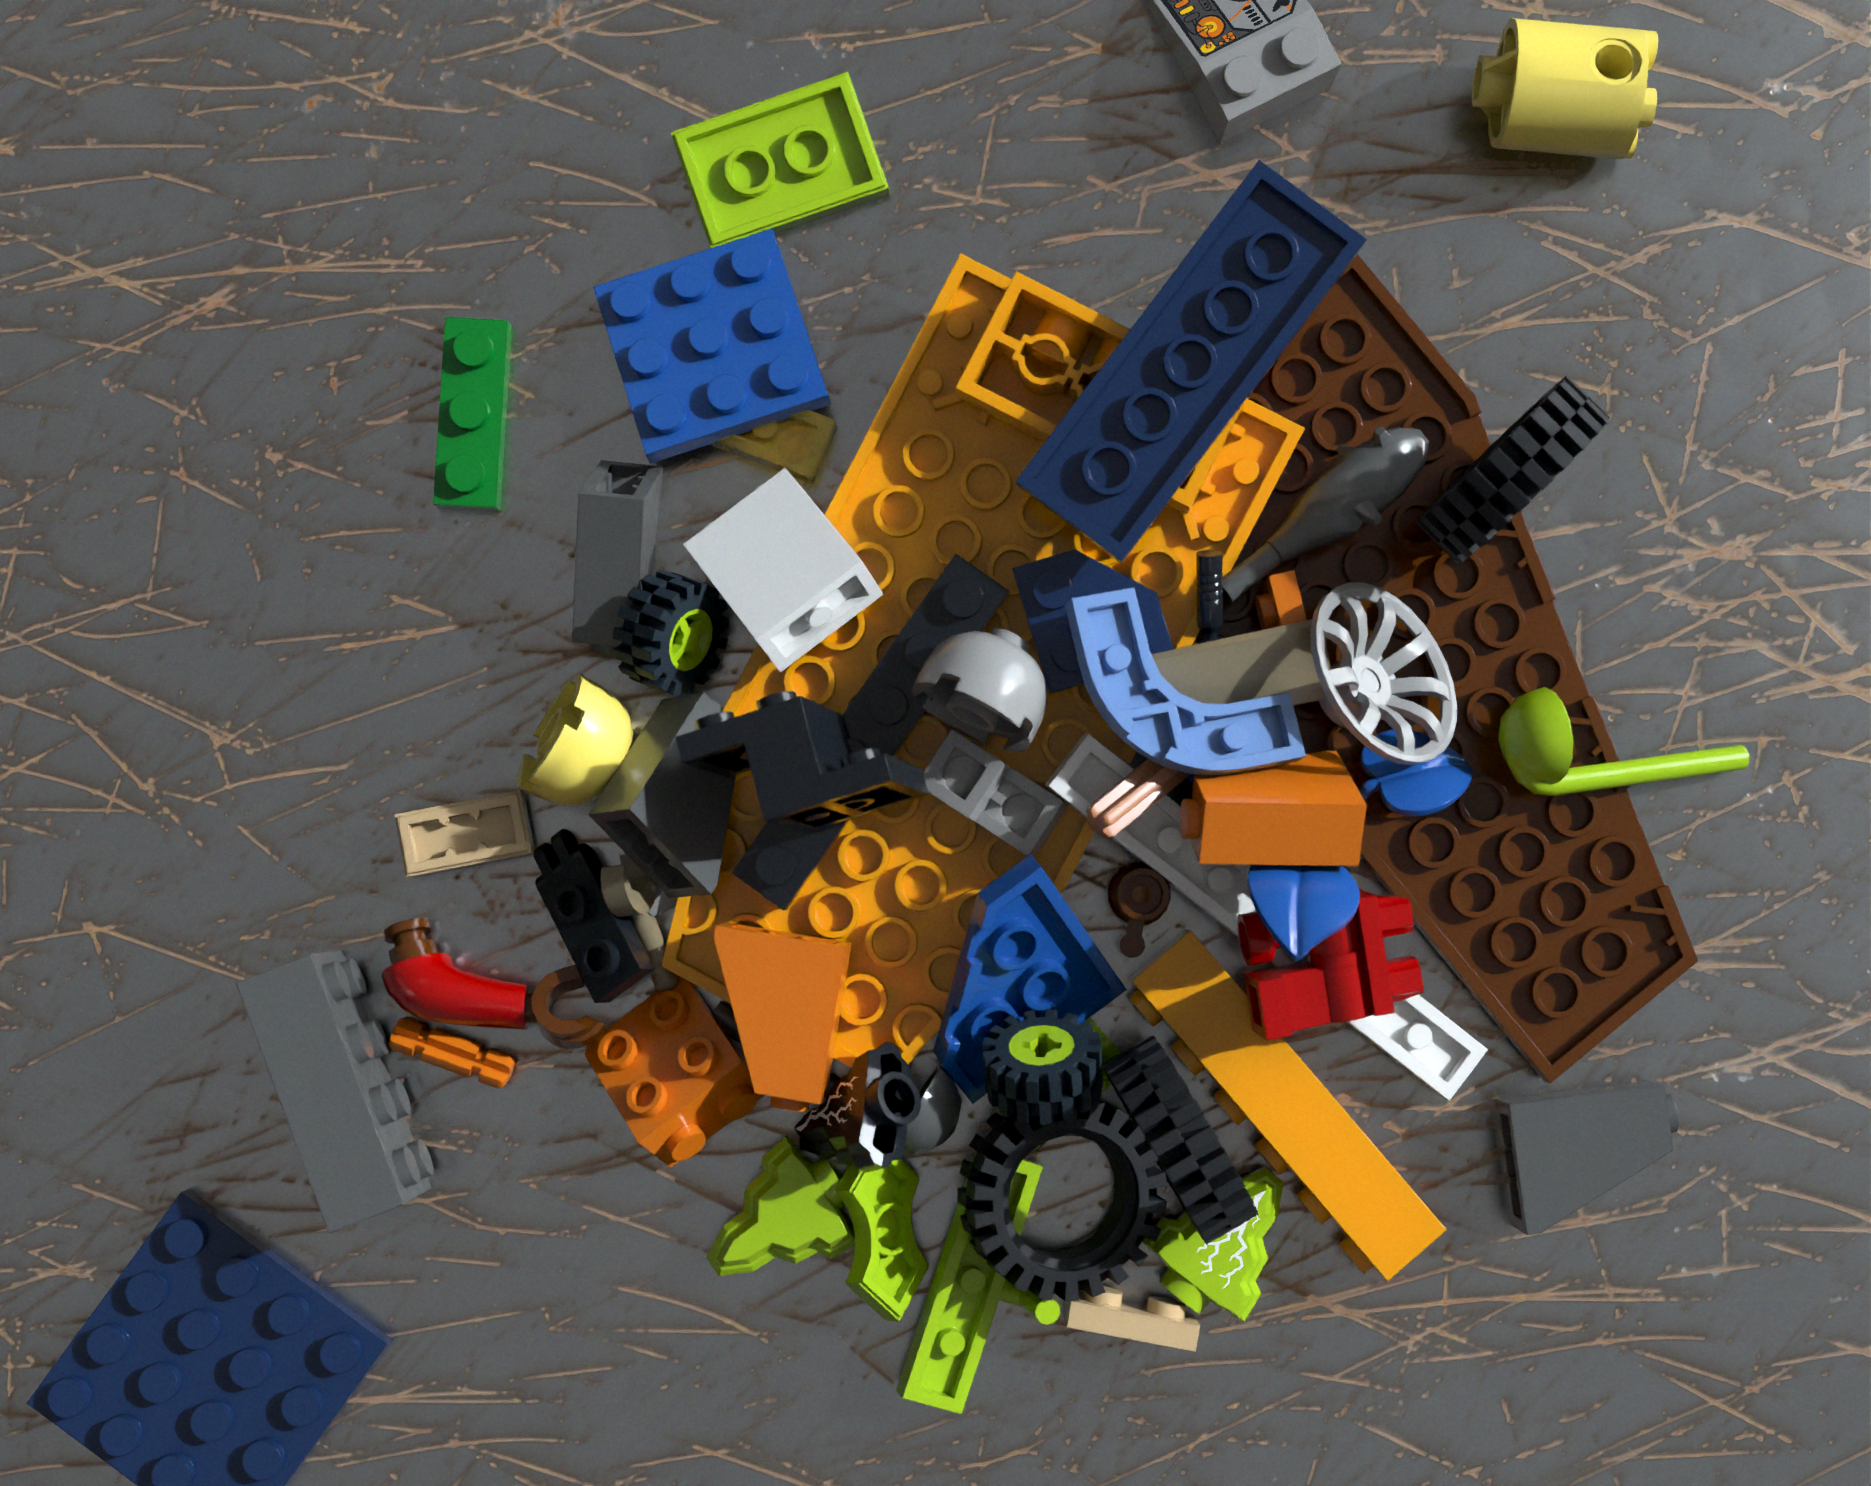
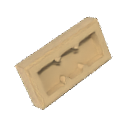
(464, 833)

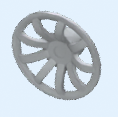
(1364, 684)

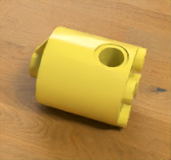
(1567, 88)

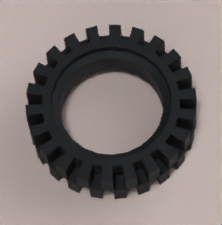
(1513, 470)
(1181, 1139)
(1099, 1256)

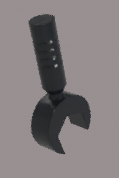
(1209, 595)

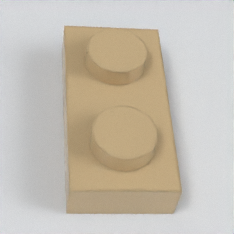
(1158, 1322)

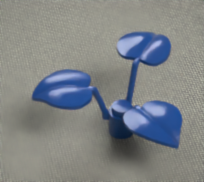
(1313, 902)

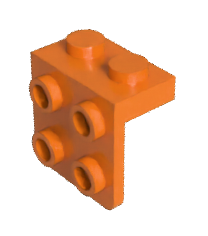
(673, 1073)

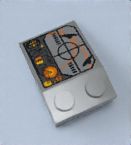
(1247, 57)

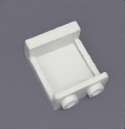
(783, 569)

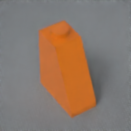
(1277, 815)
(785, 1007)

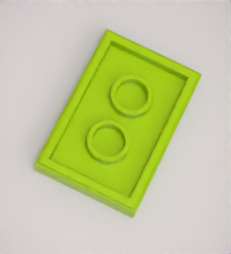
(781, 161)

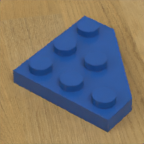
(1018, 957)

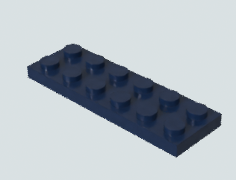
(1190, 361)

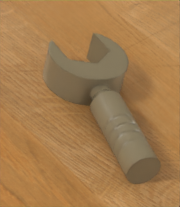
(632, 894)

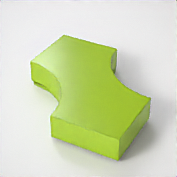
(886, 1256)

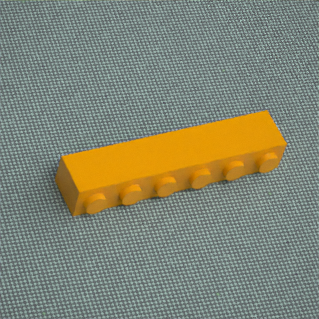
(1286, 1105)

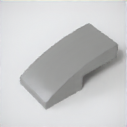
(993, 794)

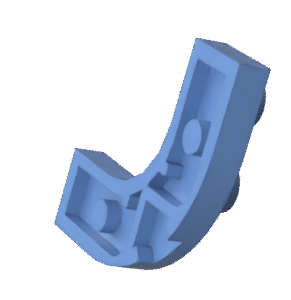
(1155, 715)

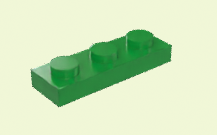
(472, 414)

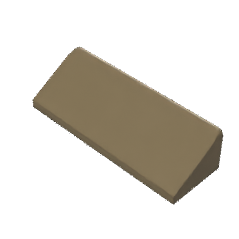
(1246, 667)

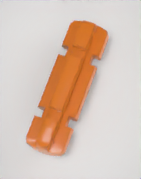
(452, 1052)

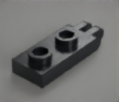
(599, 942)

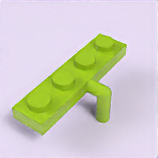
(963, 1308)

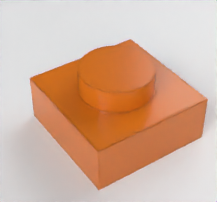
(1280, 601)

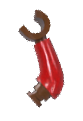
(438, 991)

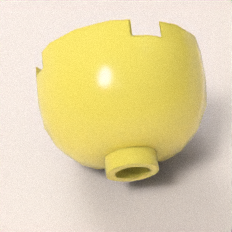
(578, 745)

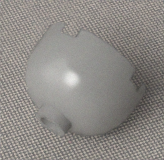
(985, 687)

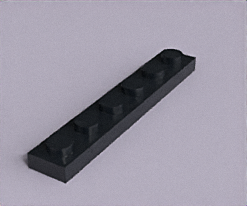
(878, 718)

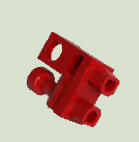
(1344, 974)

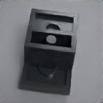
(800, 762)

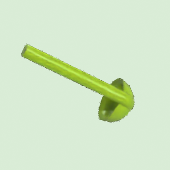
(1539, 752)

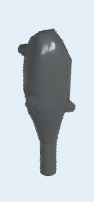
(1338, 503)

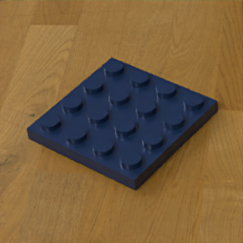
(208, 1360)

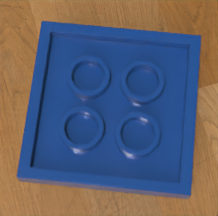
(711, 345)

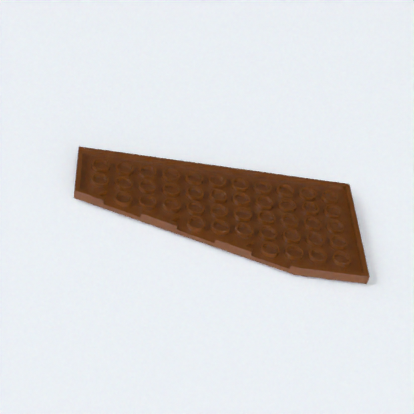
(1524, 894)

